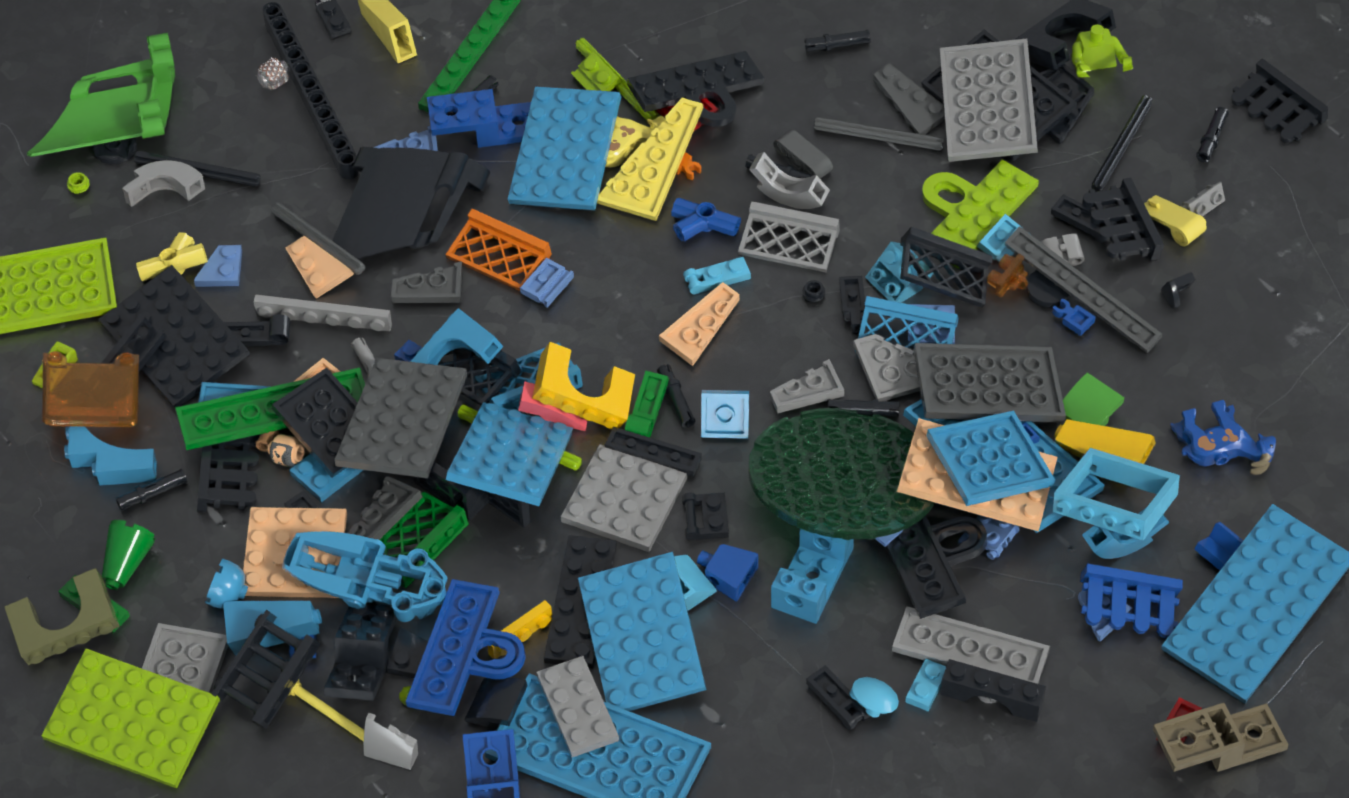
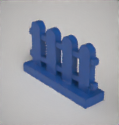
(1134, 585)

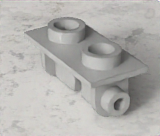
(1206, 200)

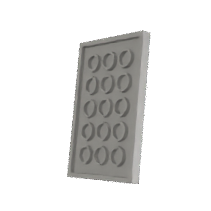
(988, 100)

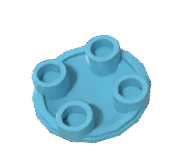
(874, 696)

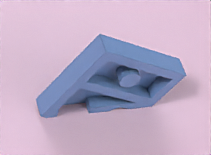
(222, 268)

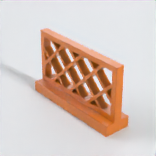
(503, 233)

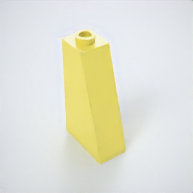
(390, 27)

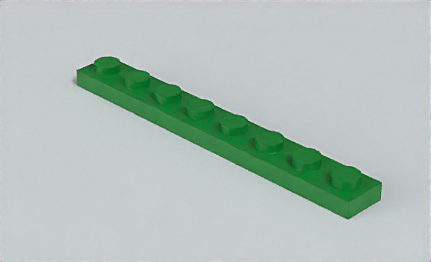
(470, 50)

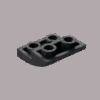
(496, 701)

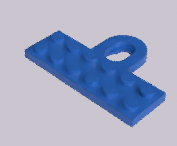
(454, 649)

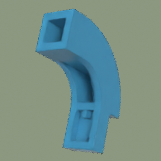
(1113, 545)

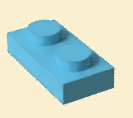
(926, 685)

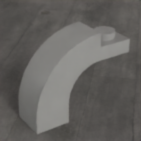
(164, 175)
(785, 189)

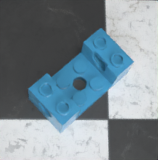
(806, 597)

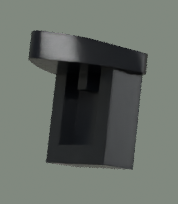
(1171, 288)

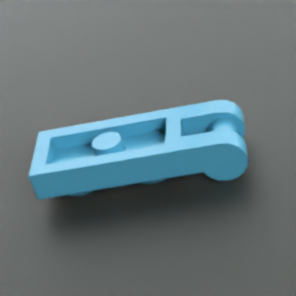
(726, 272)

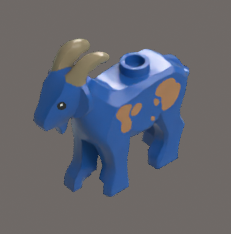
(1224, 441)

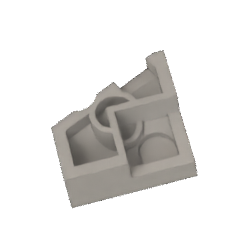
(389, 744)

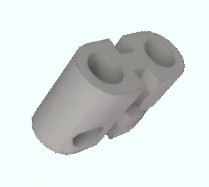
(1067, 248)

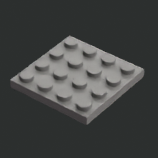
(624, 498)

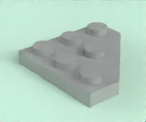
(887, 367)

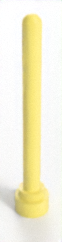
(327, 710)

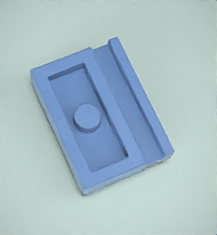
(546, 282)

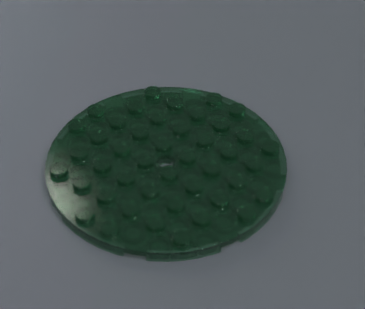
(801, 481)

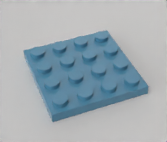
(990, 458)

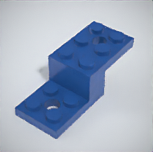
(478, 113)
(491, 780)

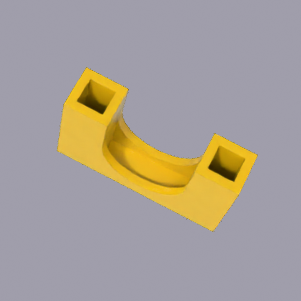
(555, 389)

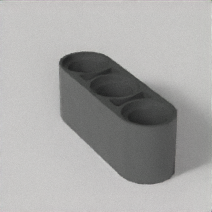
(802, 154)

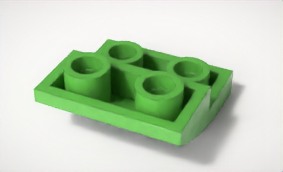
(1091, 401)

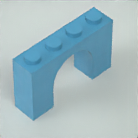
(456, 333)

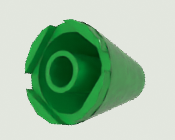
(124, 552)

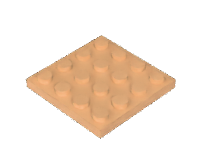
(268, 540)

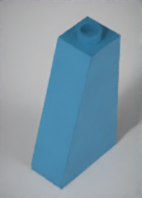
(292, 616)

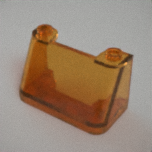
(90, 392)

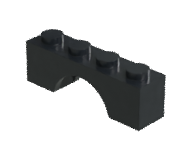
(1018, 695)

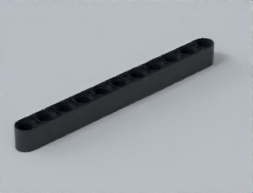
(310, 90)

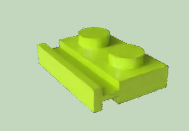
(595, 74)

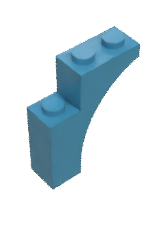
(109, 462)

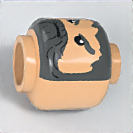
(286, 450)

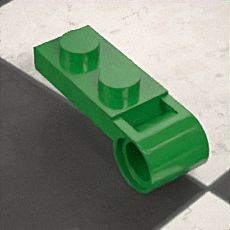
(647, 404)

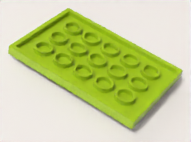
(55, 285)
(131, 718)

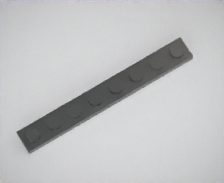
(1083, 290)

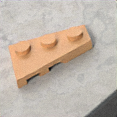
(317, 266)

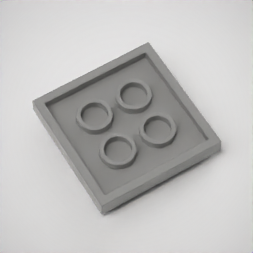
(186, 655)

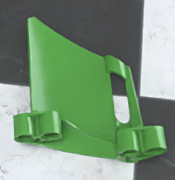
(119, 111)

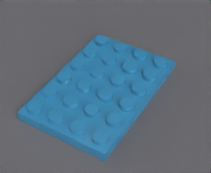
(564, 148)
(510, 454)
(642, 633)

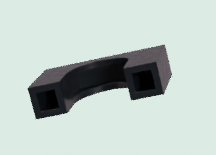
(1073, 16)

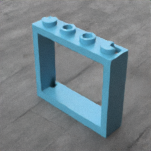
(1122, 471)

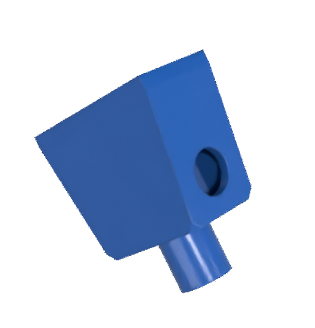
(729, 569)

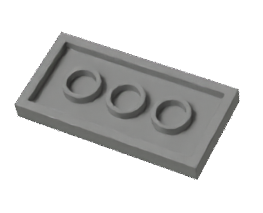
(577, 706)

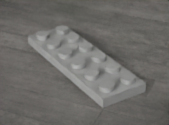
(947, 638)

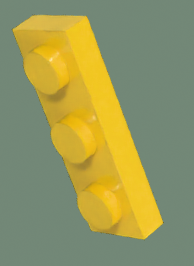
(523, 627)

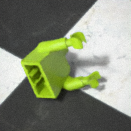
(1097, 51)

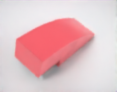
(548, 412)

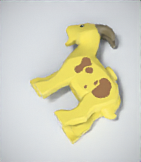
(627, 138)

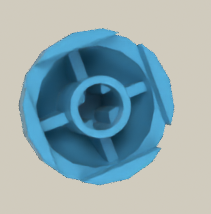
(227, 585)

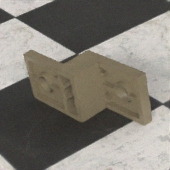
(1220, 737)

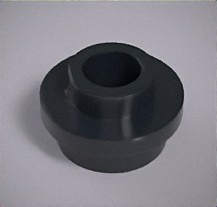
(813, 286)

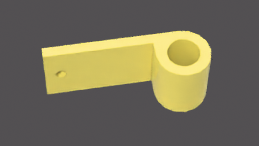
(1183, 223)

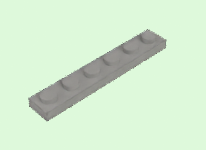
(323, 312)

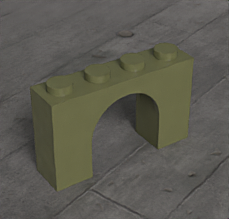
(94, 619)

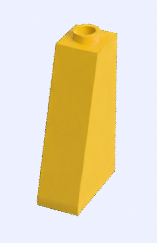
(1080, 436)

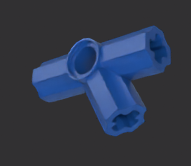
(701, 218)

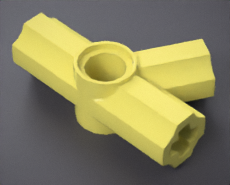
(179, 254)

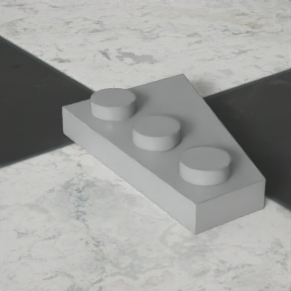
(810, 389)

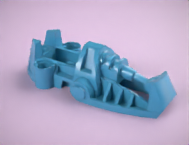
(366, 573)

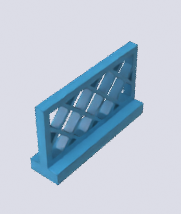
(909, 313)
(511, 396)

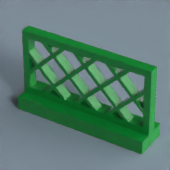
(437, 540)

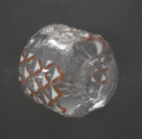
(273, 73)

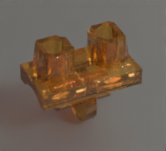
(1012, 277)

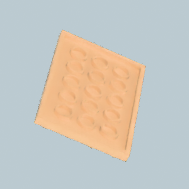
(928, 479)

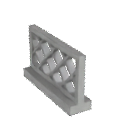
(789, 220)

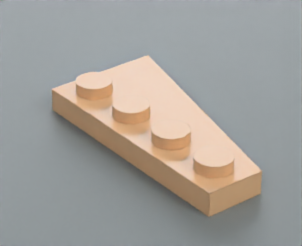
(698, 326)

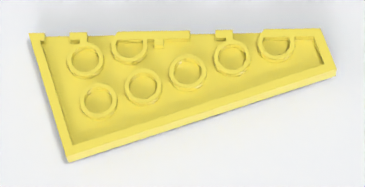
(650, 170)

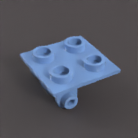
(998, 535)

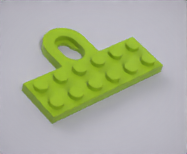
(982, 204)

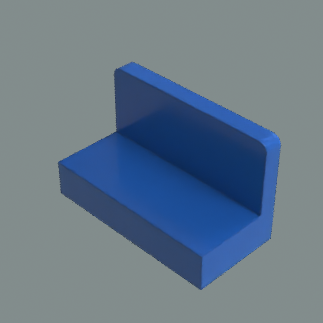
(1219, 545)

